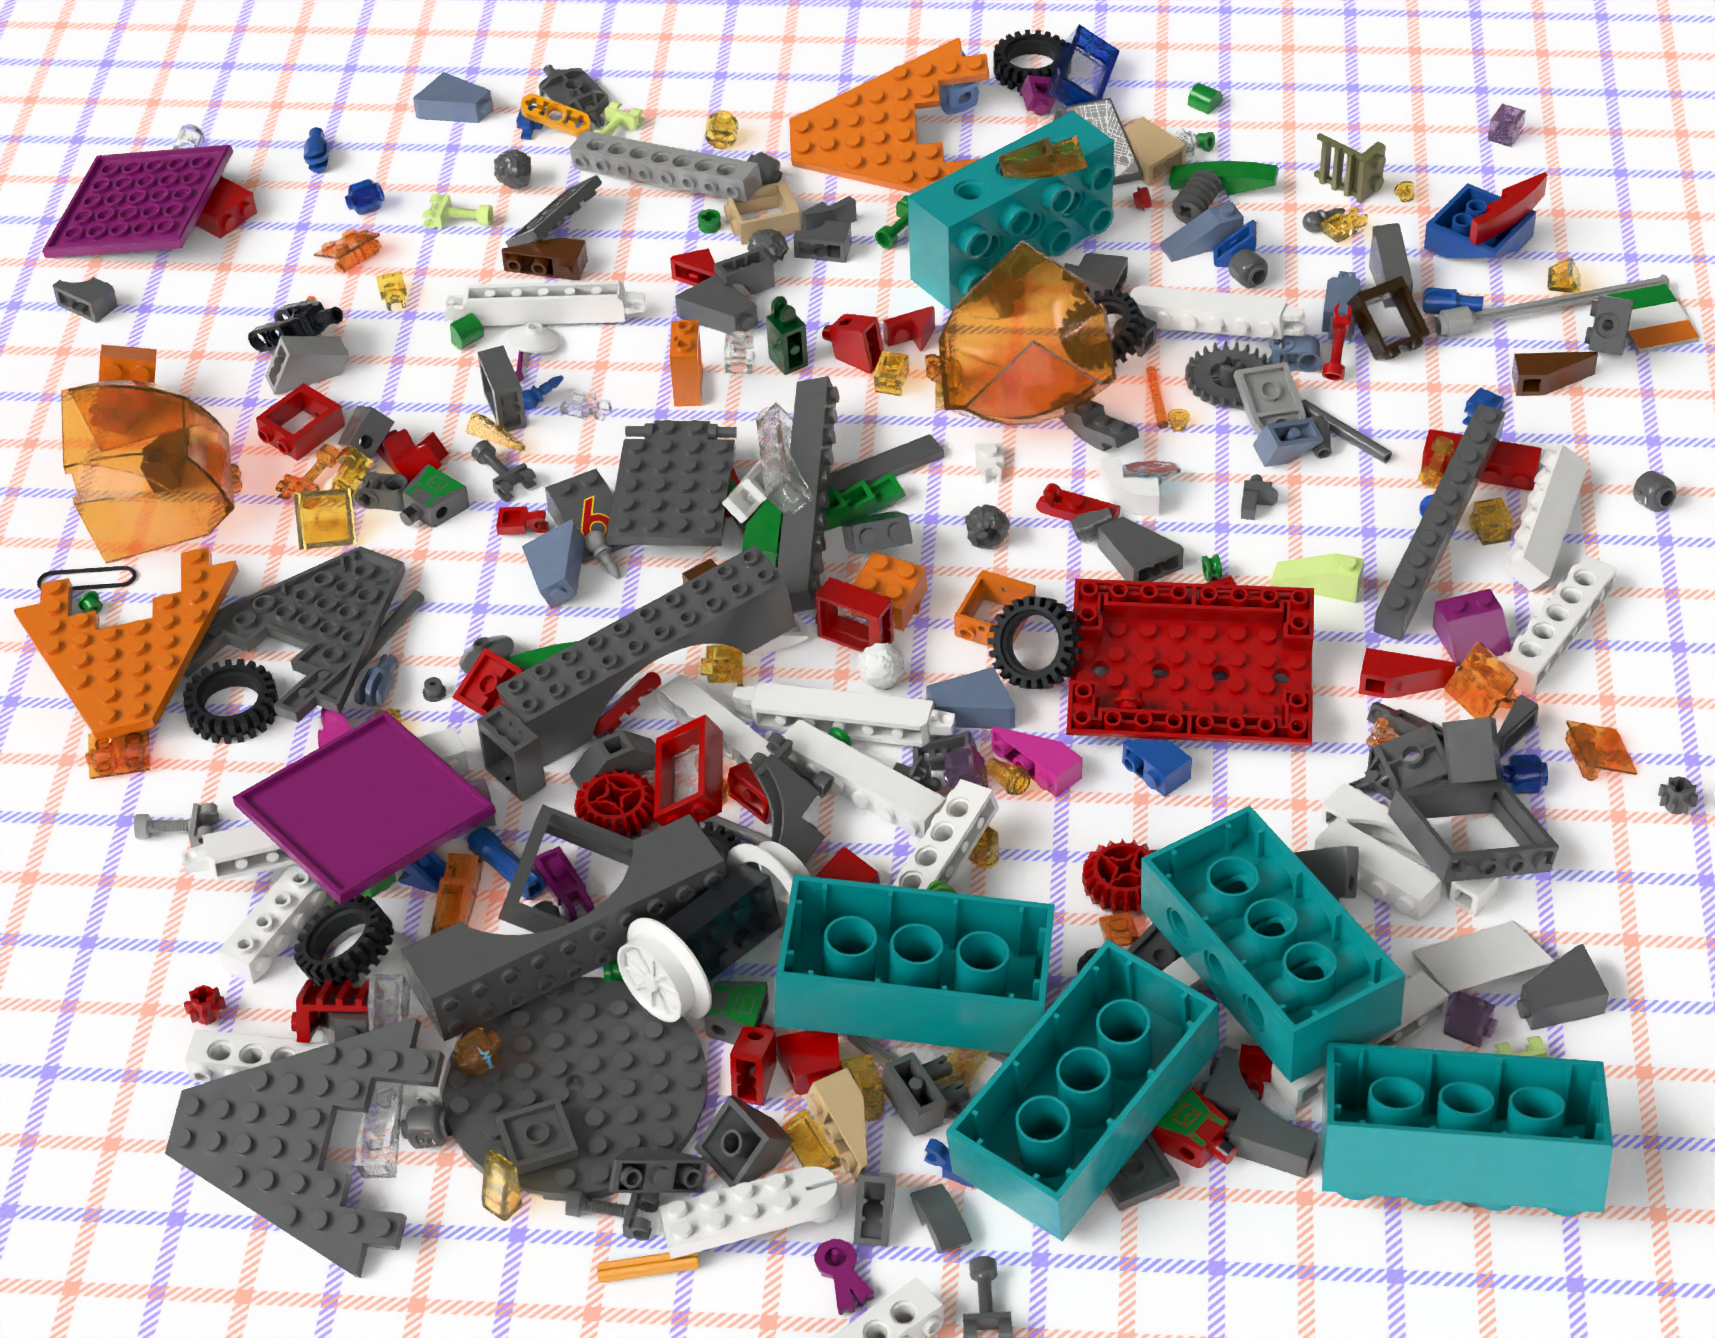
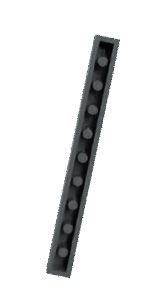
(812, 453)
(1439, 522)

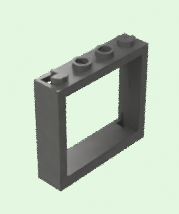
(1415, 804)
(568, 829)

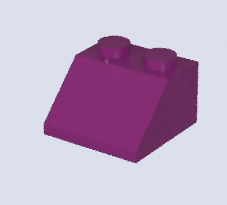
(1469, 620)

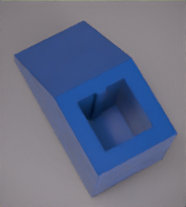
(1157, 763)

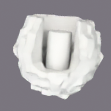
(881, 665)

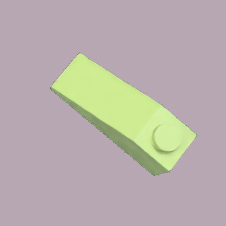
(1329, 574)

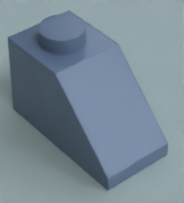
(1286, 441)

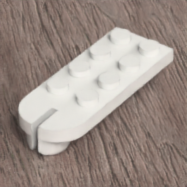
(750, 1210)

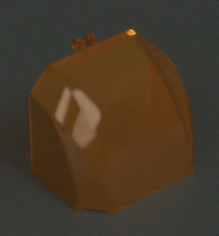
(1023, 344)
(145, 466)

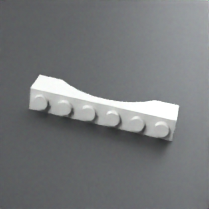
(1373, 819)

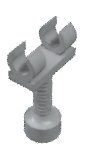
(203, 813)

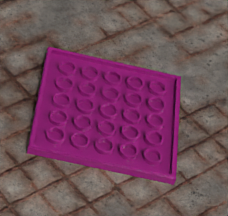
(138, 201)

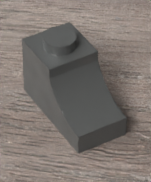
(825, 243)
(750, 269)
(88, 299)
(874, 1208)

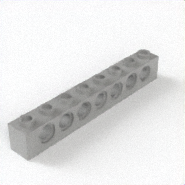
(666, 166)

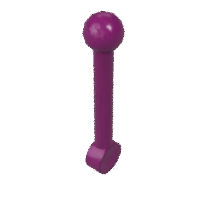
(520, 376)

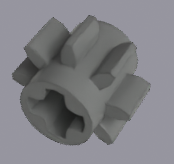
(1678, 795)

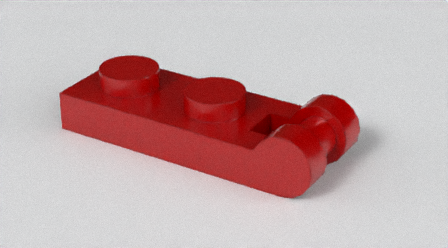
(1070, 503)
(626, 703)

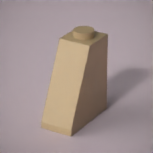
(1154, 149)

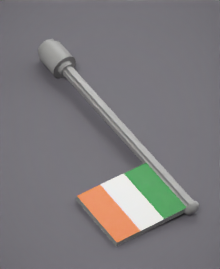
(1654, 322)

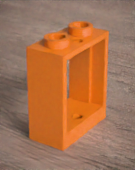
(686, 363)
(988, 587)

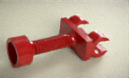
(1340, 330)

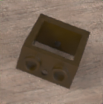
(1407, 308)

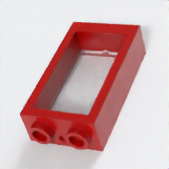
(689, 772)

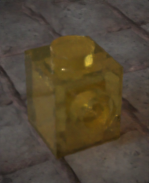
(1491, 521)

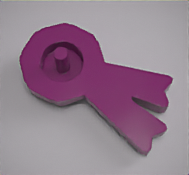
(837, 1261)

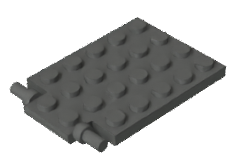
(672, 484)

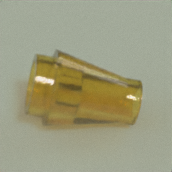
(1010, 777)

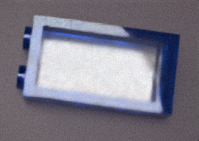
(1082, 68)

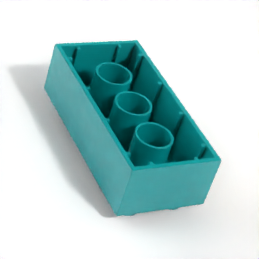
(912, 964)
(1083, 1089)
(1465, 1128)

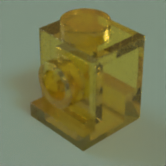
(891, 373)
(723, 665)

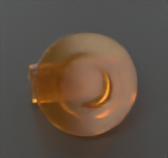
(1379, 733)

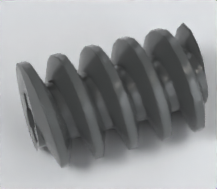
(1196, 195)

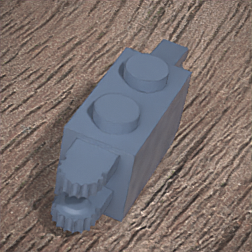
(1340, 291)

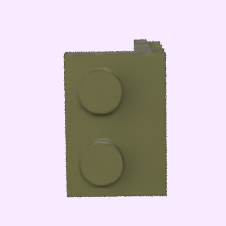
(1363, 169)

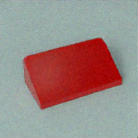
(748, 791)

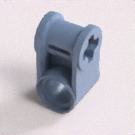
(1299, 352)

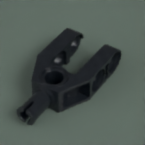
(304, 319)

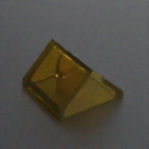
(325, 518)

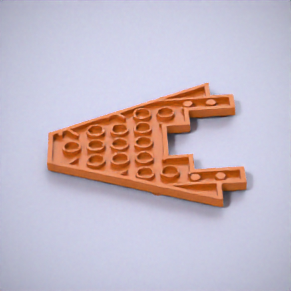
(873, 127)
(127, 671)

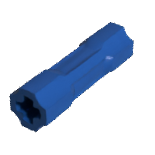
(504, 861)

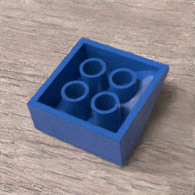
(1450, 228)

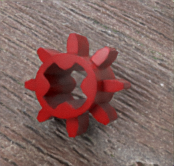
(205, 1005)

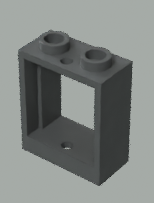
(502, 388)
(511, 752)

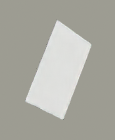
(1482, 956)

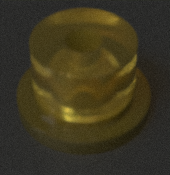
(1405, 191)
(1178, 419)

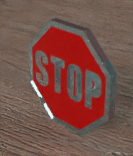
(1150, 469)

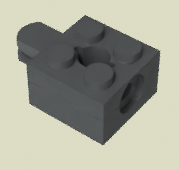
(1609, 325)

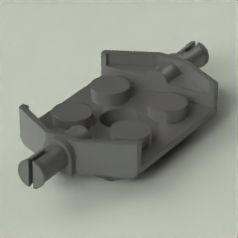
(583, 96)
(1390, 770)

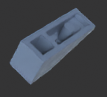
(1203, 232)

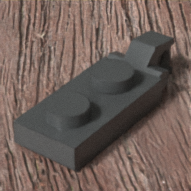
(1399, 720)

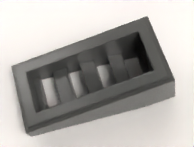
(1518, 723)
(942, 746)

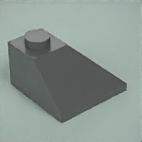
(742, 1142)

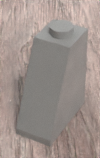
(305, 361)

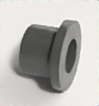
(433, 690)

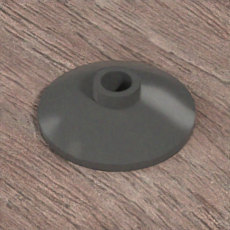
(498, 644)

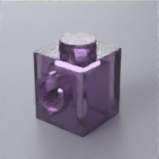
(1506, 125)
(965, 764)
(1470, 1019)

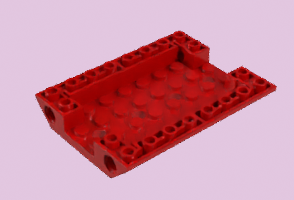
(1192, 635)

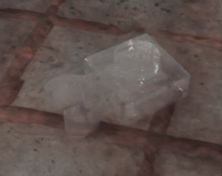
(582, 403)

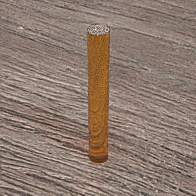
(1157, 398)

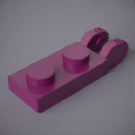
(563, 881)

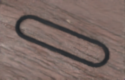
(85, 570)

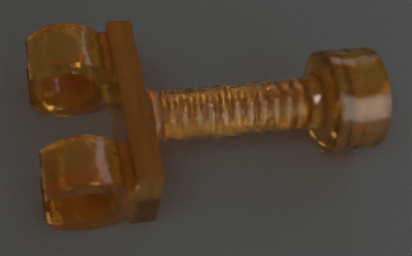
(326, 457)

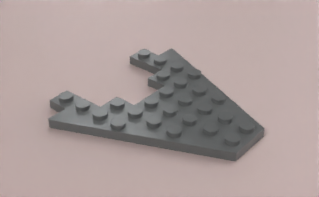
(324, 611)
(270, 1130)

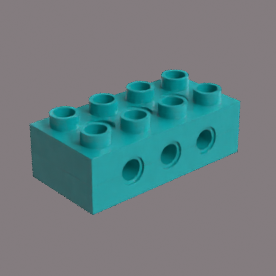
(979, 215)
(1271, 942)

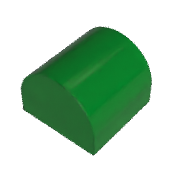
(1204, 98)
(466, 331)

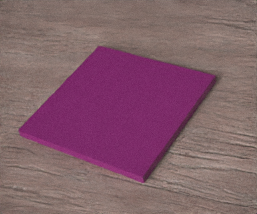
(363, 806)

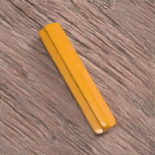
(645, 1266)

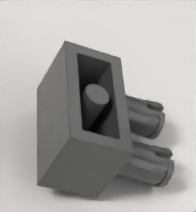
(916, 1096)

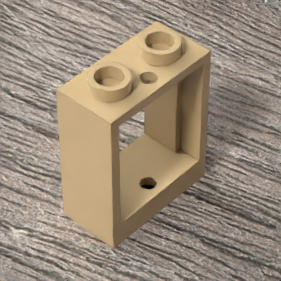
(765, 198)

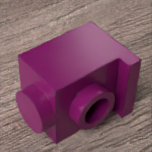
(1034, 100)

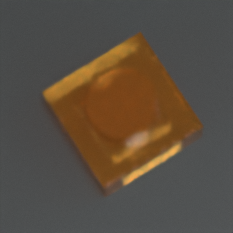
(1119, 929)

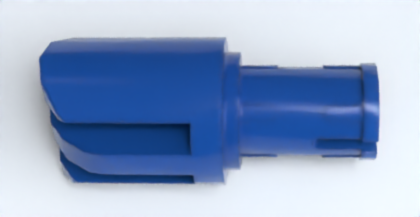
(316, 150)
(1441, 299)

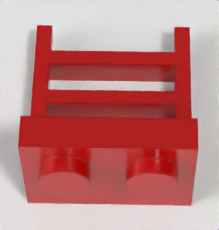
(315, 998)

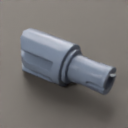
(377, 682)

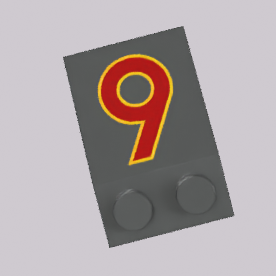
(585, 501)

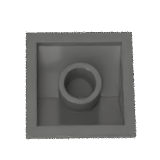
(1472, 750)

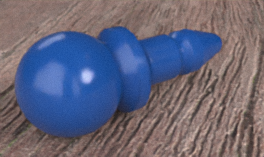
(535, 395)

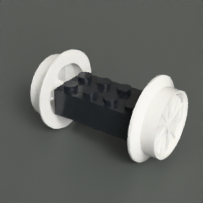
(675, 961)

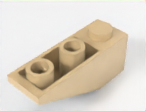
(841, 1112)

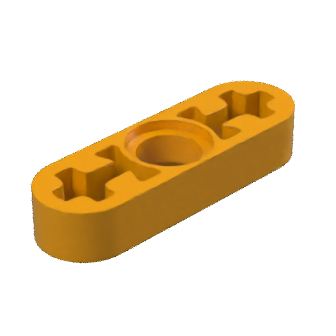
(560, 125)

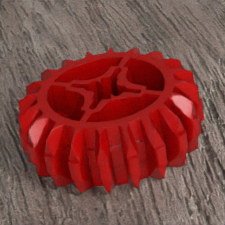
(617, 802)
(1122, 870)

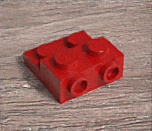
(479, 686)

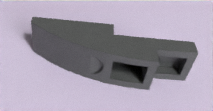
(1097, 428)

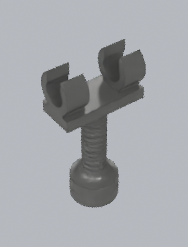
(485, 453)
(782, 749)
(632, 1226)
(984, 1270)

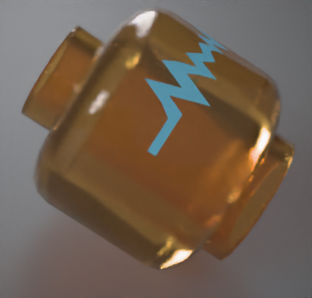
(477, 1052)

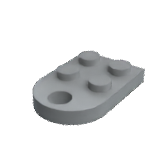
(1269, 395)

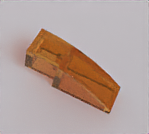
(1044, 159)
(457, 891)

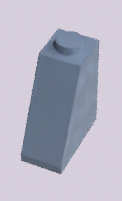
(453, 100)
(556, 562)
(975, 699)

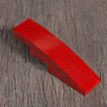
(1505, 212)

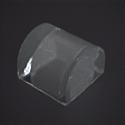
(189, 137)

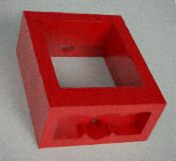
(327, 422)
(860, 601)

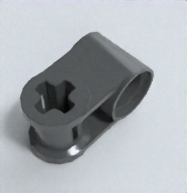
(383, 489)

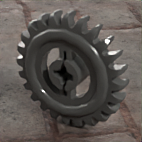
(1222, 386)

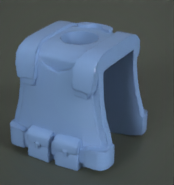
(950, 96)

